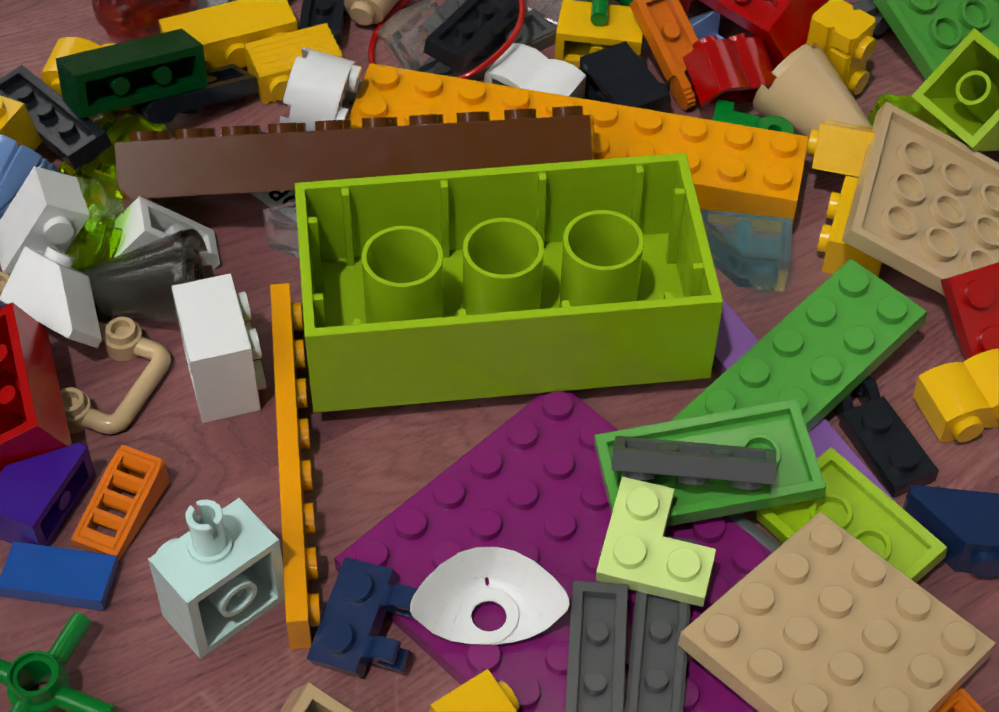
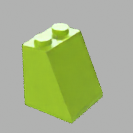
(966, 92)

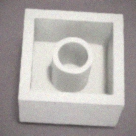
(219, 347)

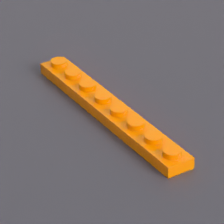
(294, 474)

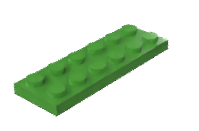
(818, 348)

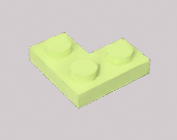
(642, 556)

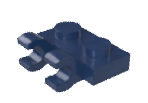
(353, 618)

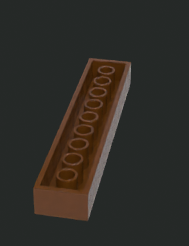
(257, 162)

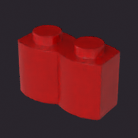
(729, 68)

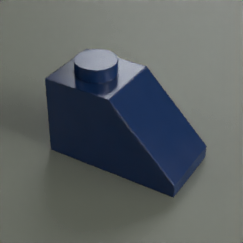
(962, 522)

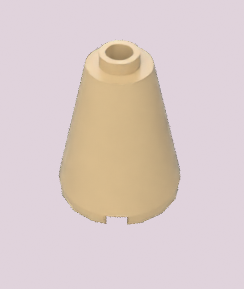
(808, 93)

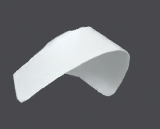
(516, 582)

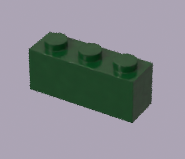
(131, 72)

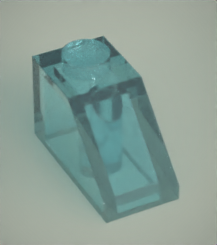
(750, 248)

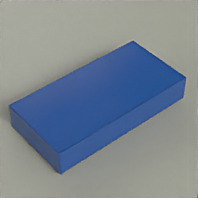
(58, 575)

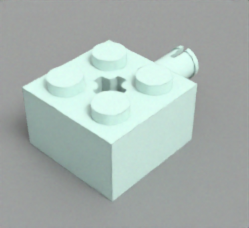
(218, 574)

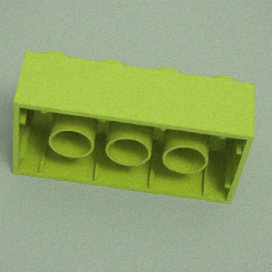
(505, 281)

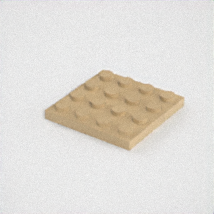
(924, 201)
(834, 632)

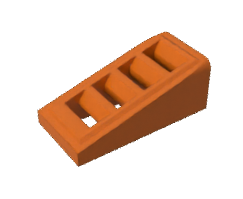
(134, 473)

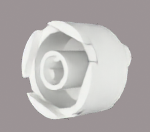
(321, 88)

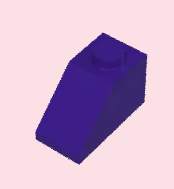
(42, 493)

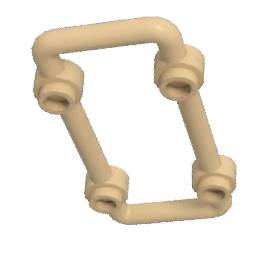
(122, 342)

